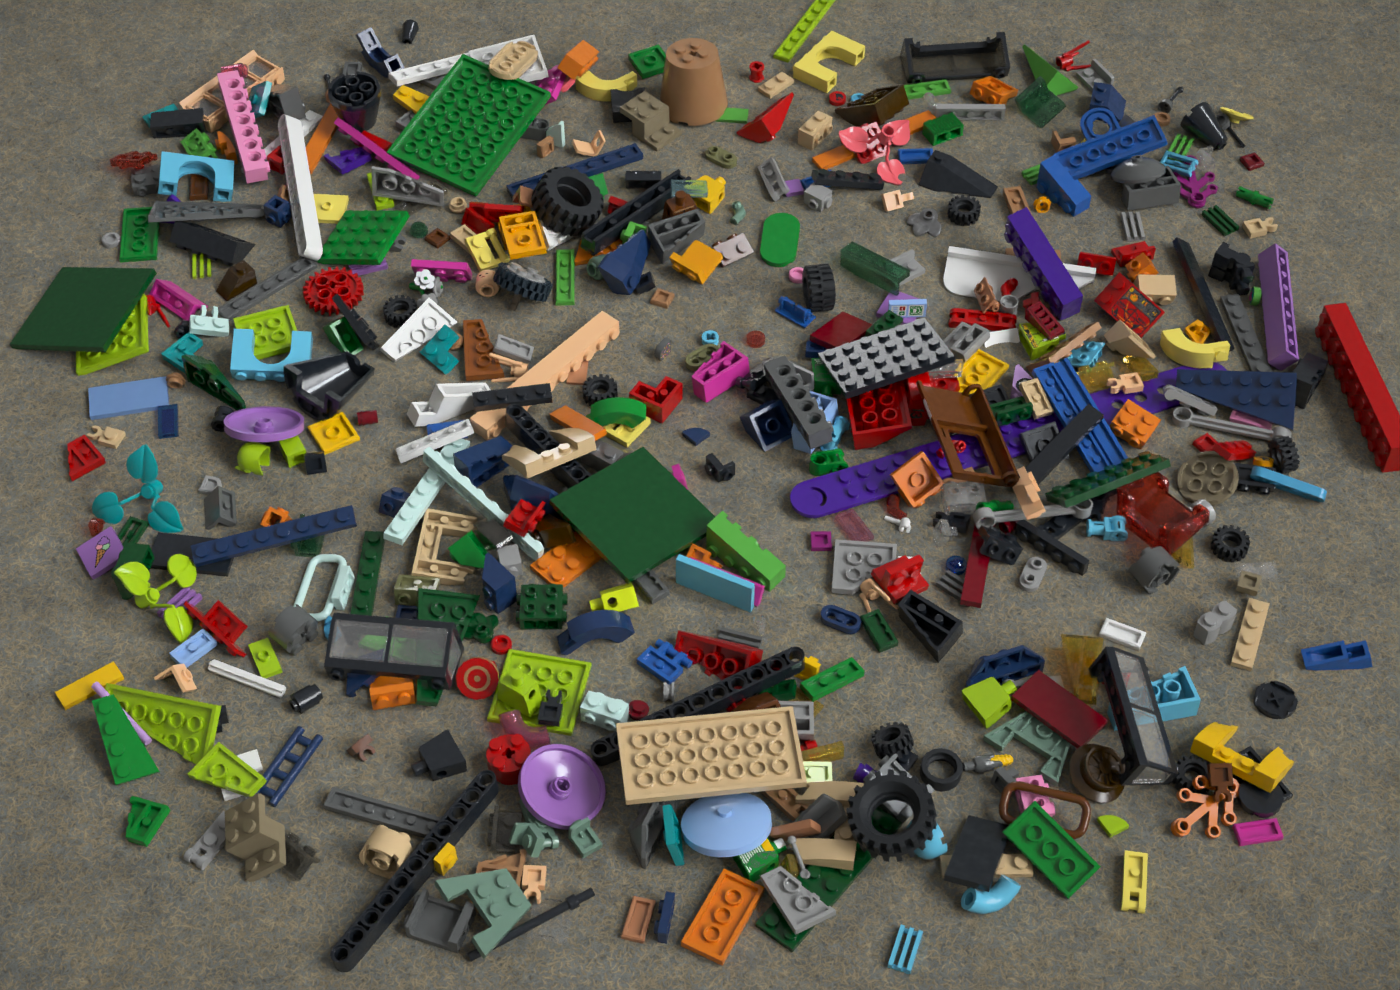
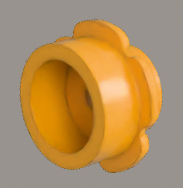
(1046, 204)

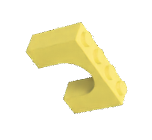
(831, 46)

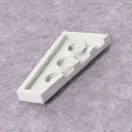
(417, 330)

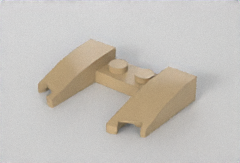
(573, 444)
(434, 526)
(829, 852)

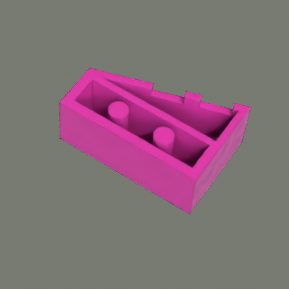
(719, 372)

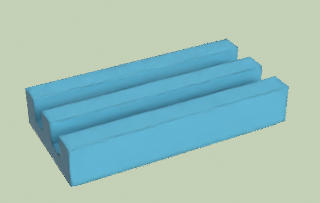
(1190, 168)
(910, 932)

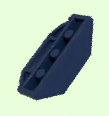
(534, 493)
(1006, 664)

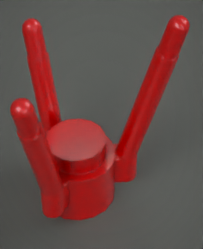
(1066, 59)
(152, 306)

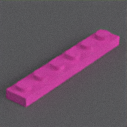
(370, 147)

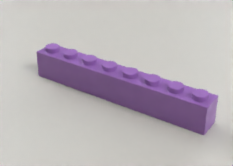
(1278, 307)

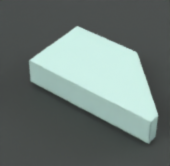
(557, 133)

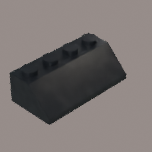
(210, 242)

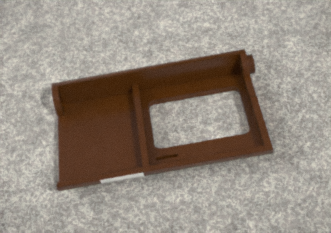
(969, 416)

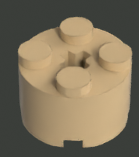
(382, 848)

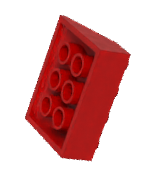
(879, 415)

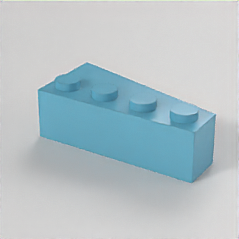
(1174, 696)

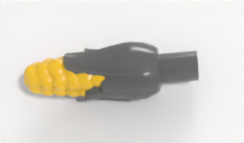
(987, 762)

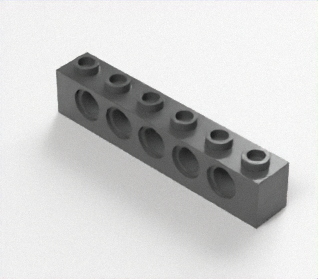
(798, 402)

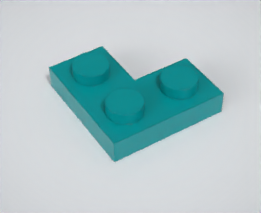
(184, 346)
(437, 349)

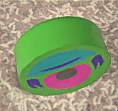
(1254, 296)

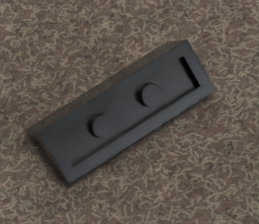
(176, 123)

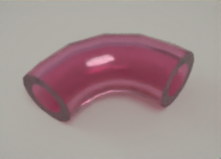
(513, 724)

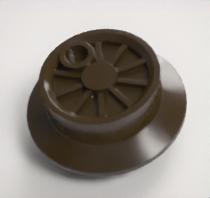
(1096, 772)

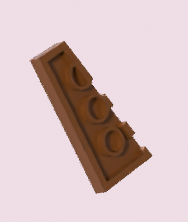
(476, 351)

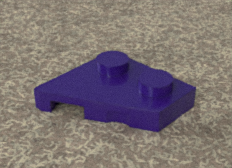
(348, 159)

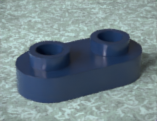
(841, 619)

